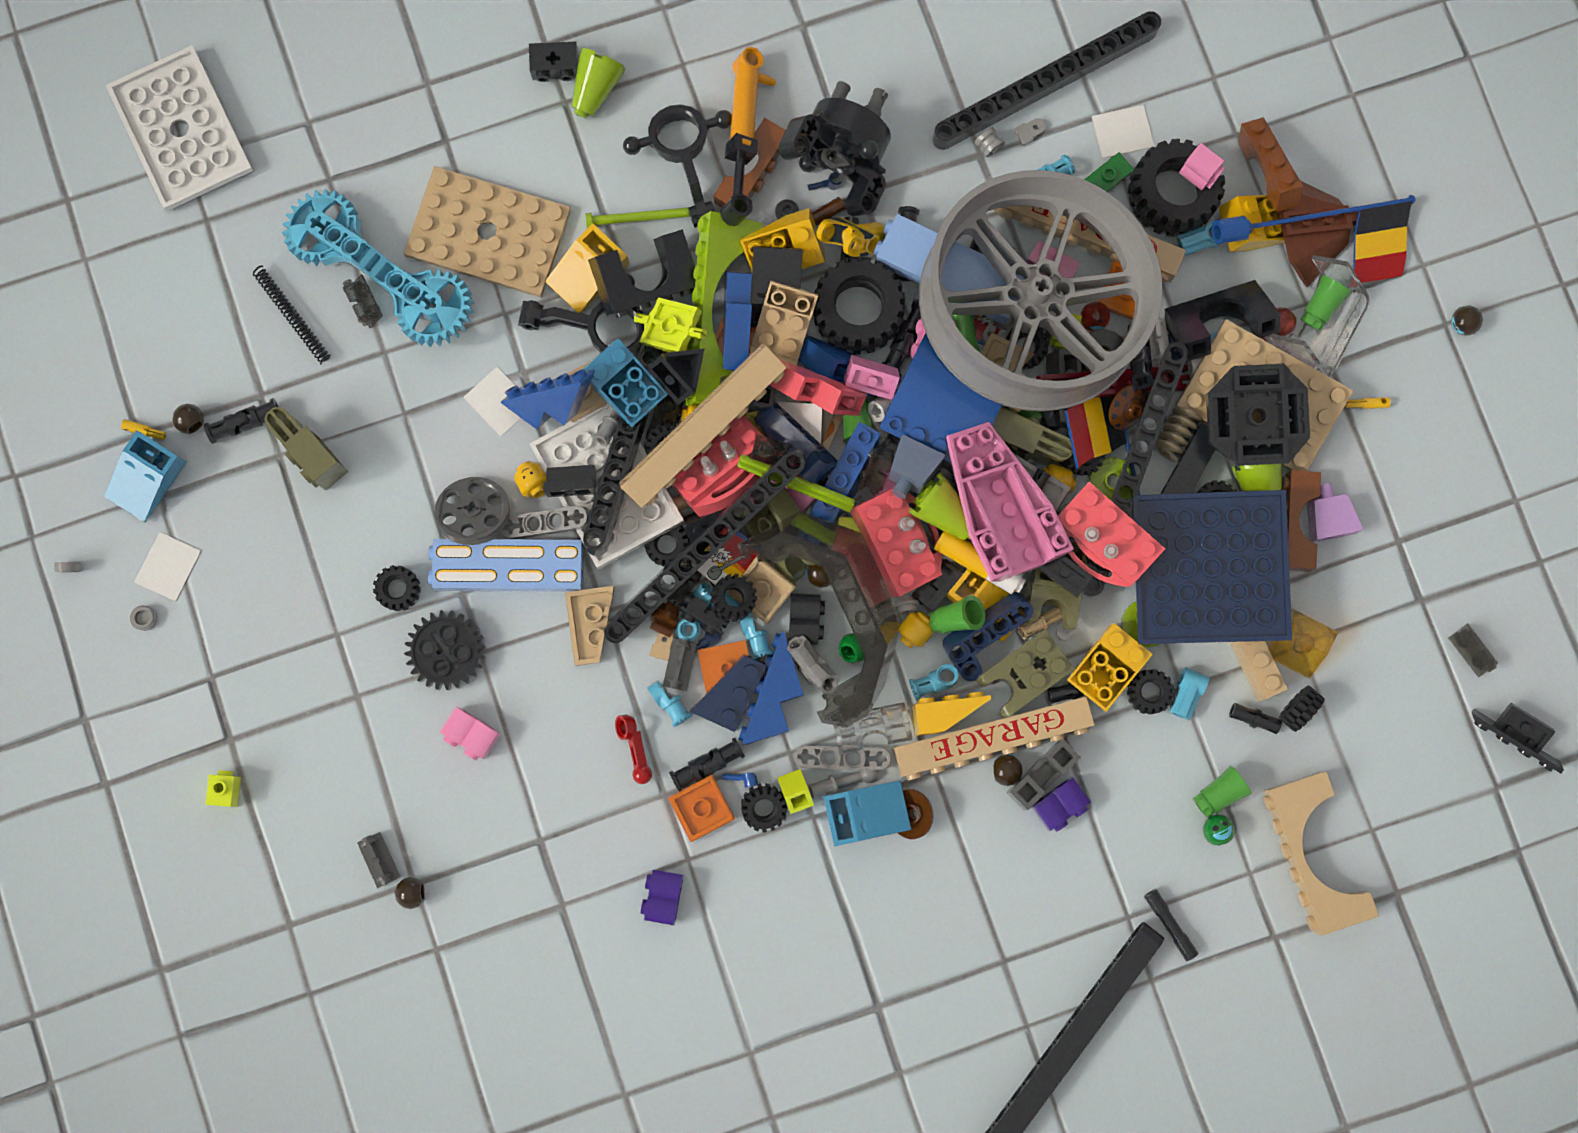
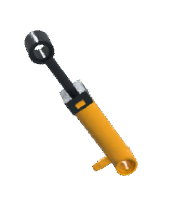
(742, 145)

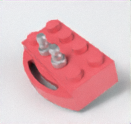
(714, 476)
(1108, 537)
(898, 542)

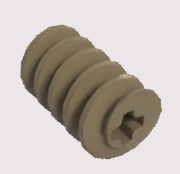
(1175, 431)

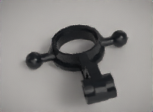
(633, 145)
(533, 315)

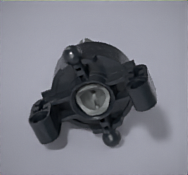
(846, 141)

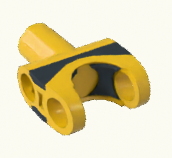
(855, 239)

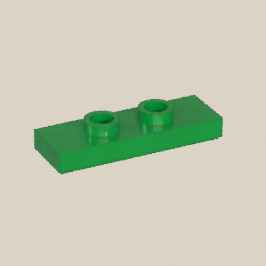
(1111, 173)

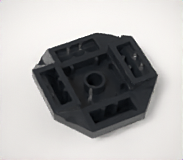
(1283, 408)

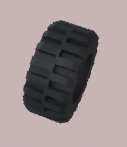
(1158, 211)
(868, 276)

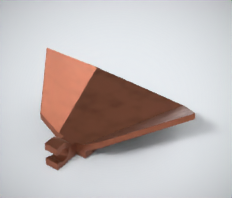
(1315, 236)

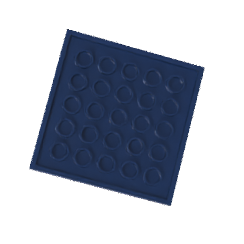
(1219, 569)

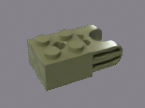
(1030, 439)
(305, 449)
(773, 512)
(1047, 592)
(1022, 677)

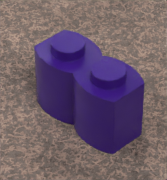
(1061, 804)
(662, 897)

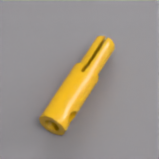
(1369, 403)
(144, 429)

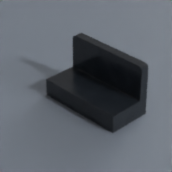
(570, 481)

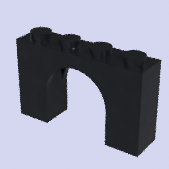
(620, 295)
(1242, 302)

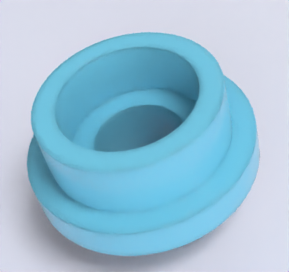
(680, 629)

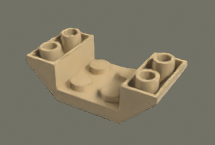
(784, 321)

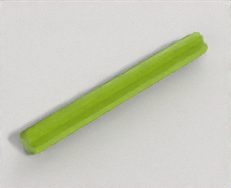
(799, 484)

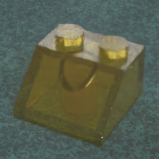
(1308, 646)

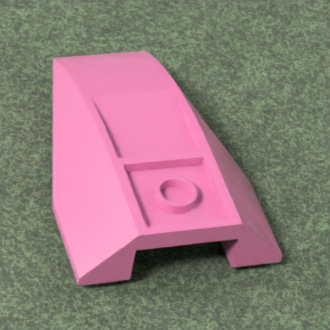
(1003, 506)

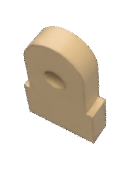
(661, 649)

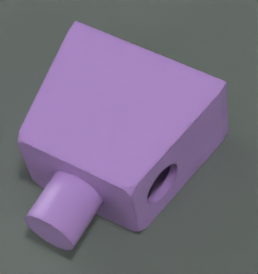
(1332, 516)

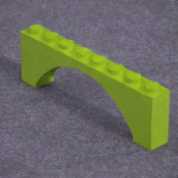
(716, 251)

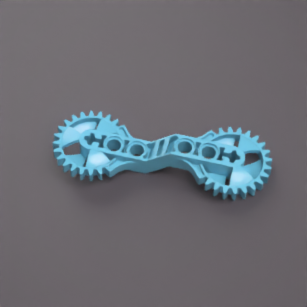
(311, 218)

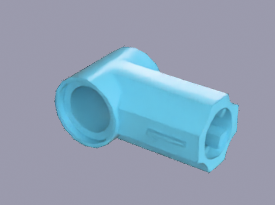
(1196, 240)
(1190, 687)

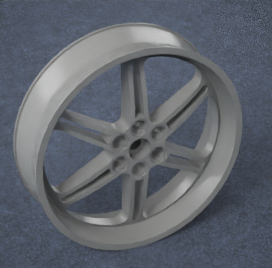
(1037, 294)

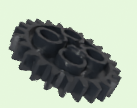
(427, 663)

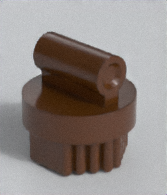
(665, 619)

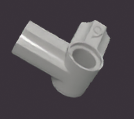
(812, 665)

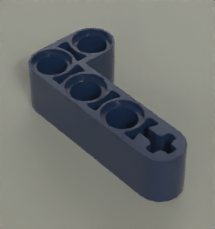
(785, 428)
(989, 633)

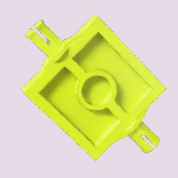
(670, 325)

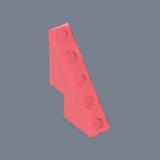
(820, 390)

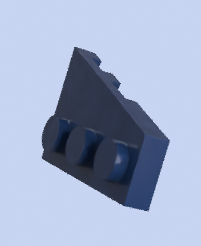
(730, 696)

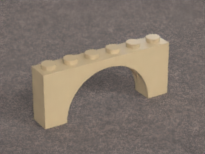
(1290, 808)

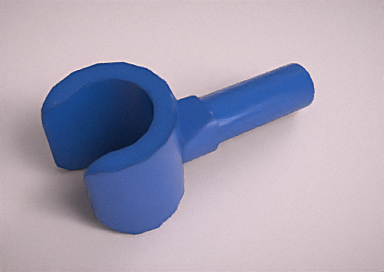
(749, 779)

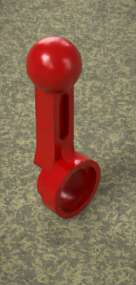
(627, 730)

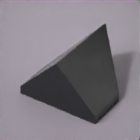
(677, 372)

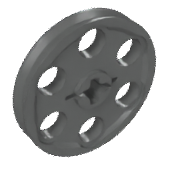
(479, 516)

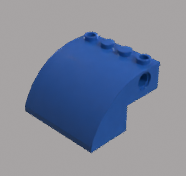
(934, 403)

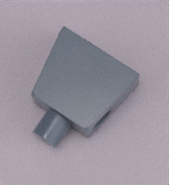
(913, 466)

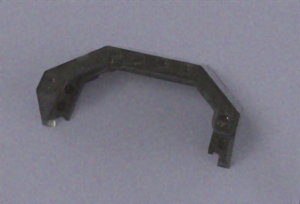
(860, 593)

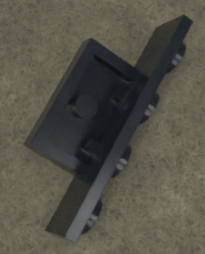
(1523, 731)

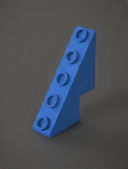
(736, 319)
(825, 359)
(549, 398)
(848, 469)
(778, 687)

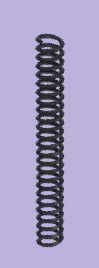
(278, 294)

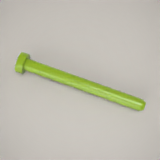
(636, 216)

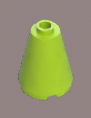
(594, 81)
(1259, 477)
(941, 507)

